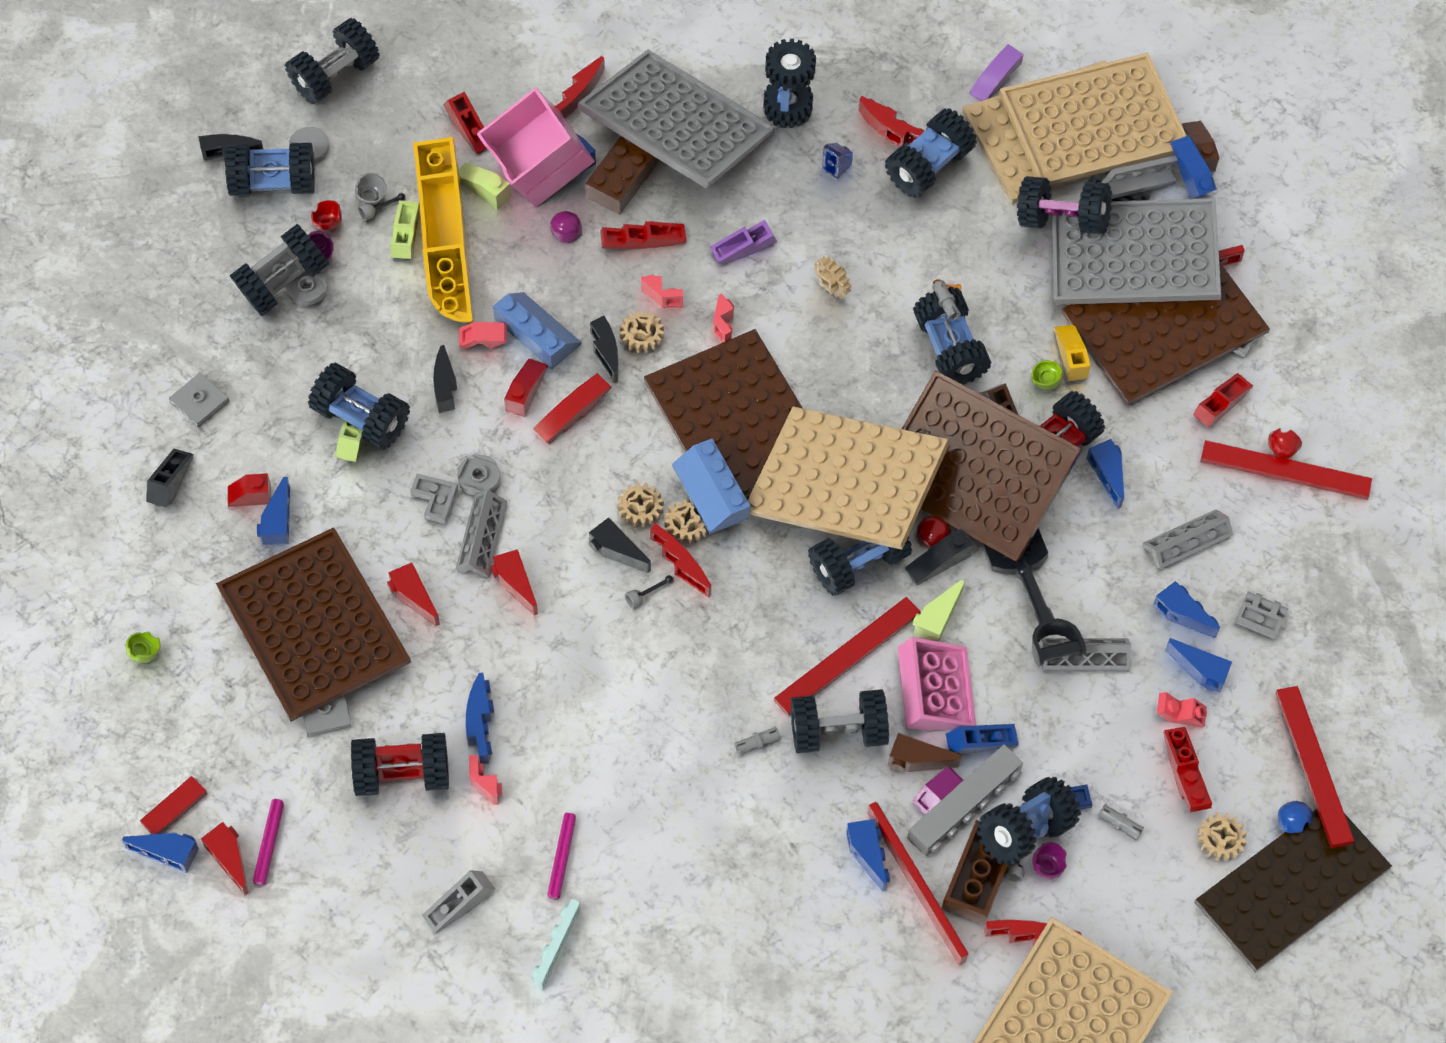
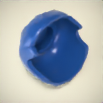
(1293, 816)

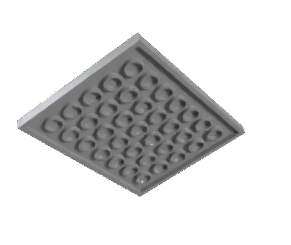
(676, 118)
(1144, 256)

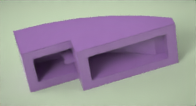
(997, 73)
(743, 243)

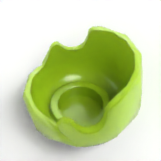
(1047, 375)
(142, 647)

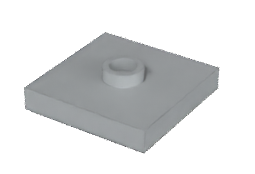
(199, 399)
(328, 718)

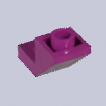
(937, 789)

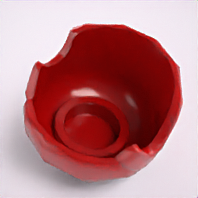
(327, 215)
(1284, 444)
(932, 530)

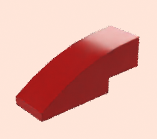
(1222, 400)

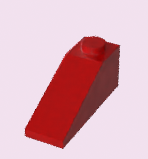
(466, 120)
(524, 387)
(513, 578)
(411, 591)
(225, 849)

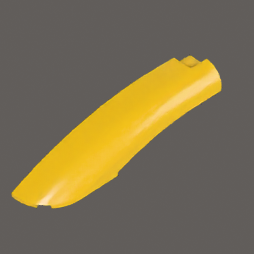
(443, 228)

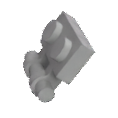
(1258, 619)

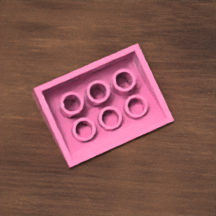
(935, 685)

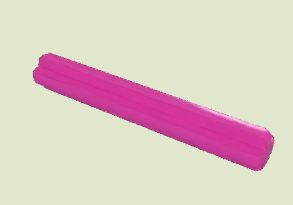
(268, 842)
(561, 855)

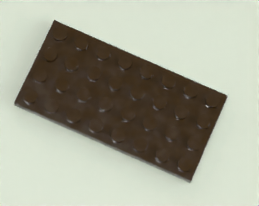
(1289, 890)

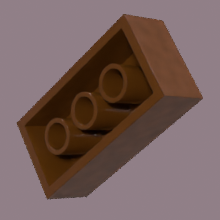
(620, 175)
(974, 882)

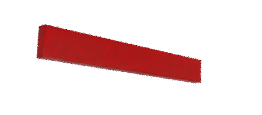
(1286, 469)
(849, 654)
(1314, 767)
(918, 884)

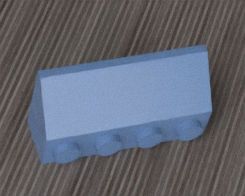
(535, 328)
(711, 486)

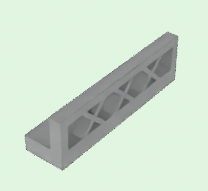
(1141, 177)
(477, 529)
(1187, 539)
(1093, 646)

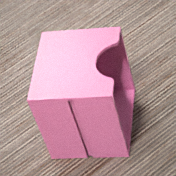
(535, 147)

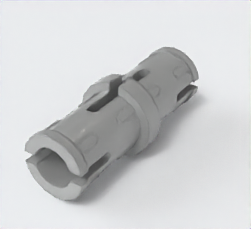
(946, 300)
(757, 741)
(1120, 821)

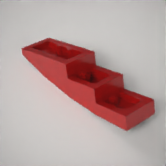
(582, 86)
(643, 236)
(572, 407)
(684, 564)
(1016, 929)

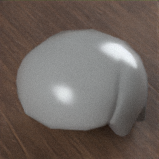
(370, 189)

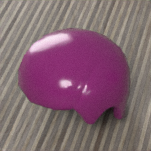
(566, 226)
(323, 242)
(1049, 860)

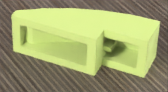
(404, 229)

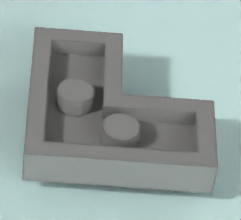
(438, 492)

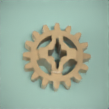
(832, 277)
(641, 331)
(637, 513)
(679, 515)
(1231, 835)

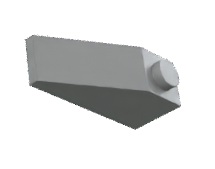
(459, 900)

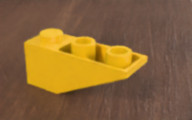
(1072, 353)

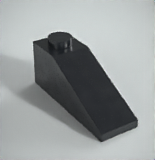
(167, 478)
(615, 545)
(940, 557)

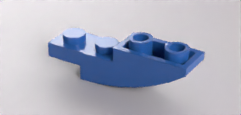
(478, 715)

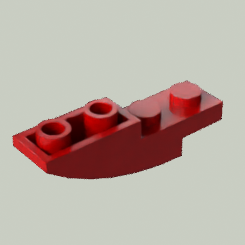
(884, 122)
(1186, 770)

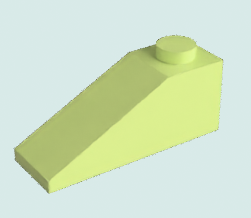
(485, 184)
(348, 442)
(937, 613)

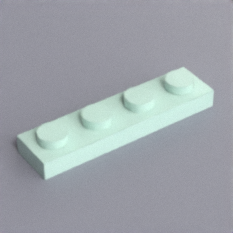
(551, 953)

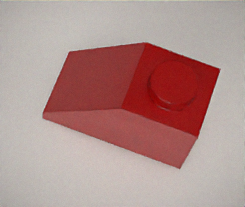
(250, 490)

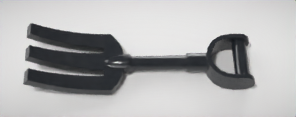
(1046, 622)

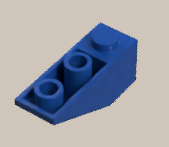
(1182, 609)
(865, 848)

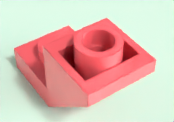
(652, 287)
(723, 314)
(487, 333)
(1184, 712)
(485, 784)

